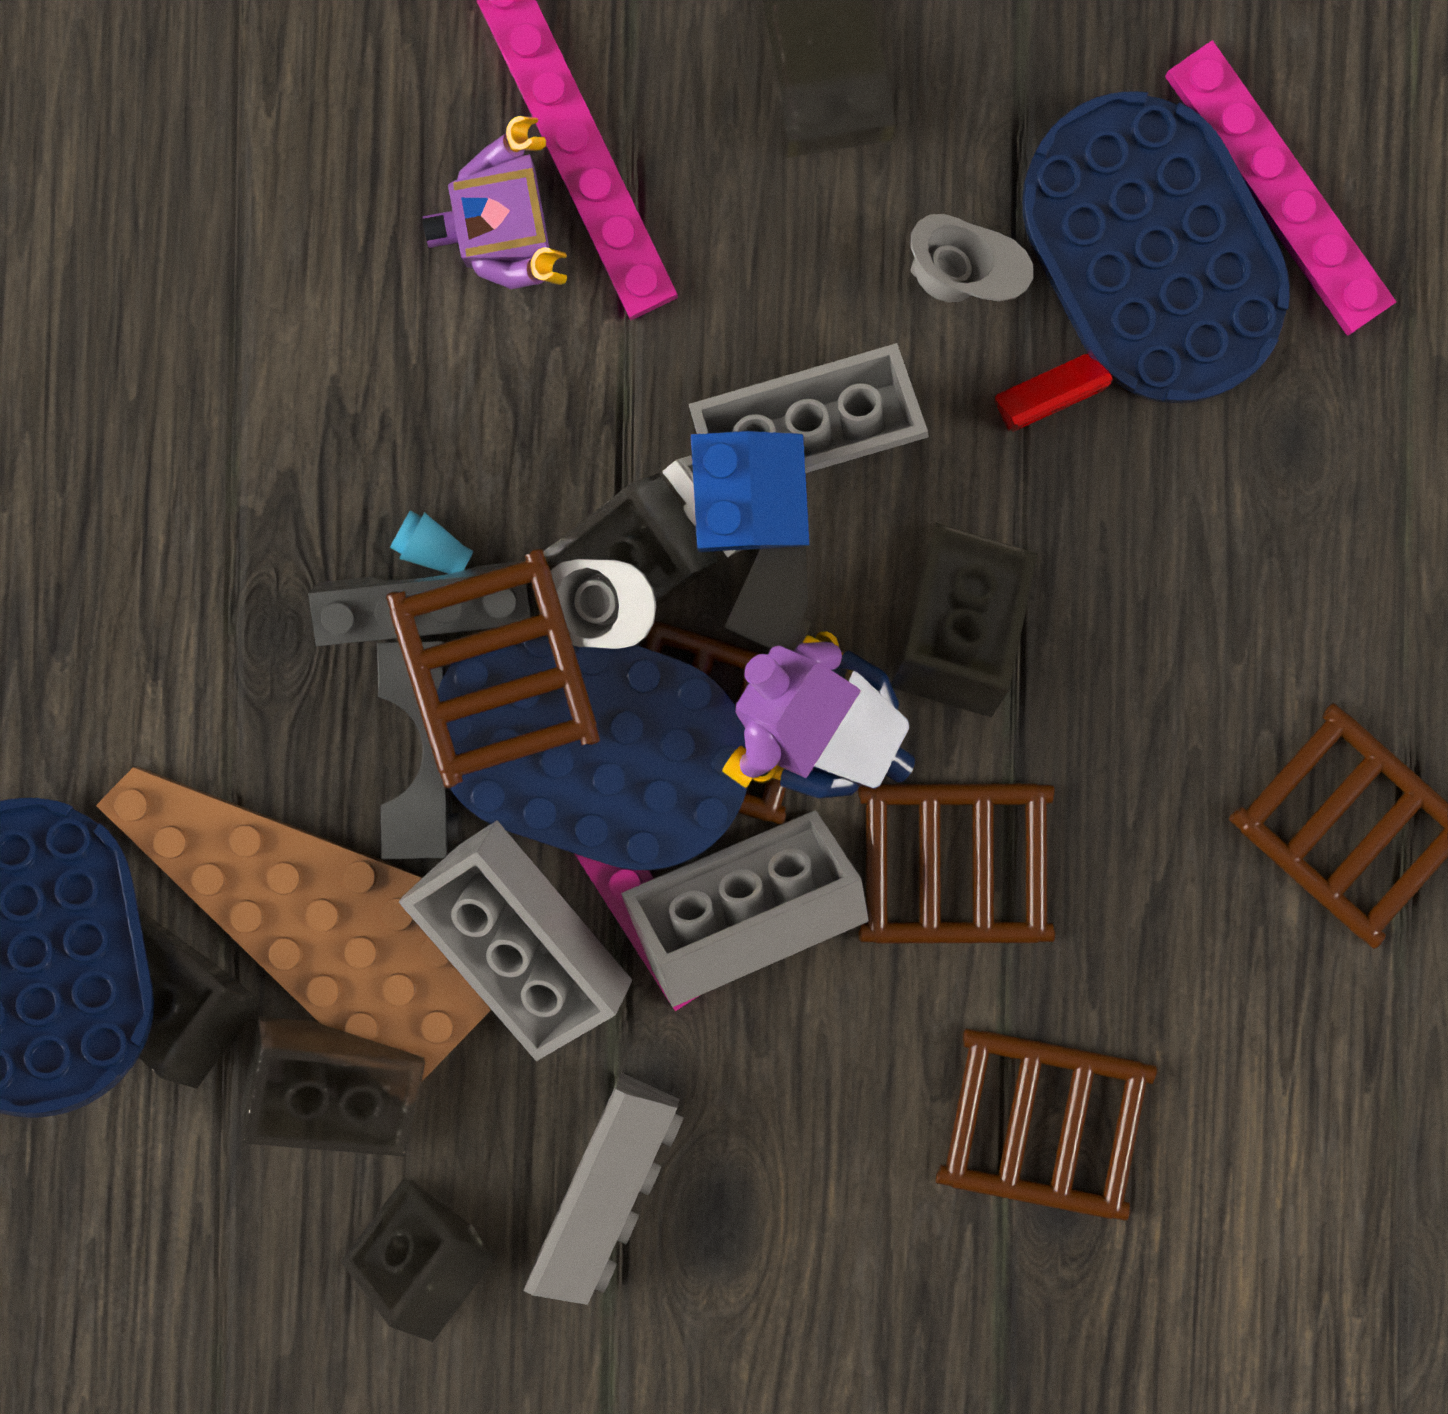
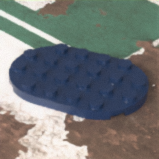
(1155, 247)
(638, 795)
(69, 961)

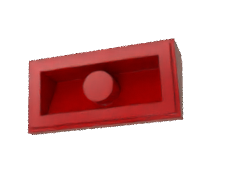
(1052, 391)

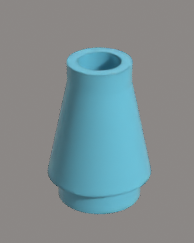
(430, 545)

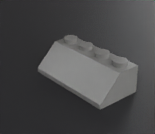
(838, 407)
(746, 907)
(517, 942)
(603, 1193)

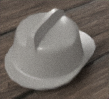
(967, 260)
(604, 602)

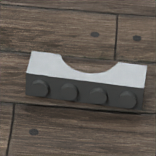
(359, 610)
(420, 818)

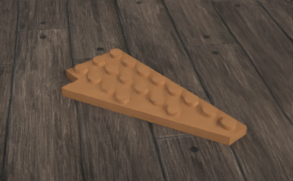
(306, 913)

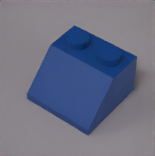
(749, 490)

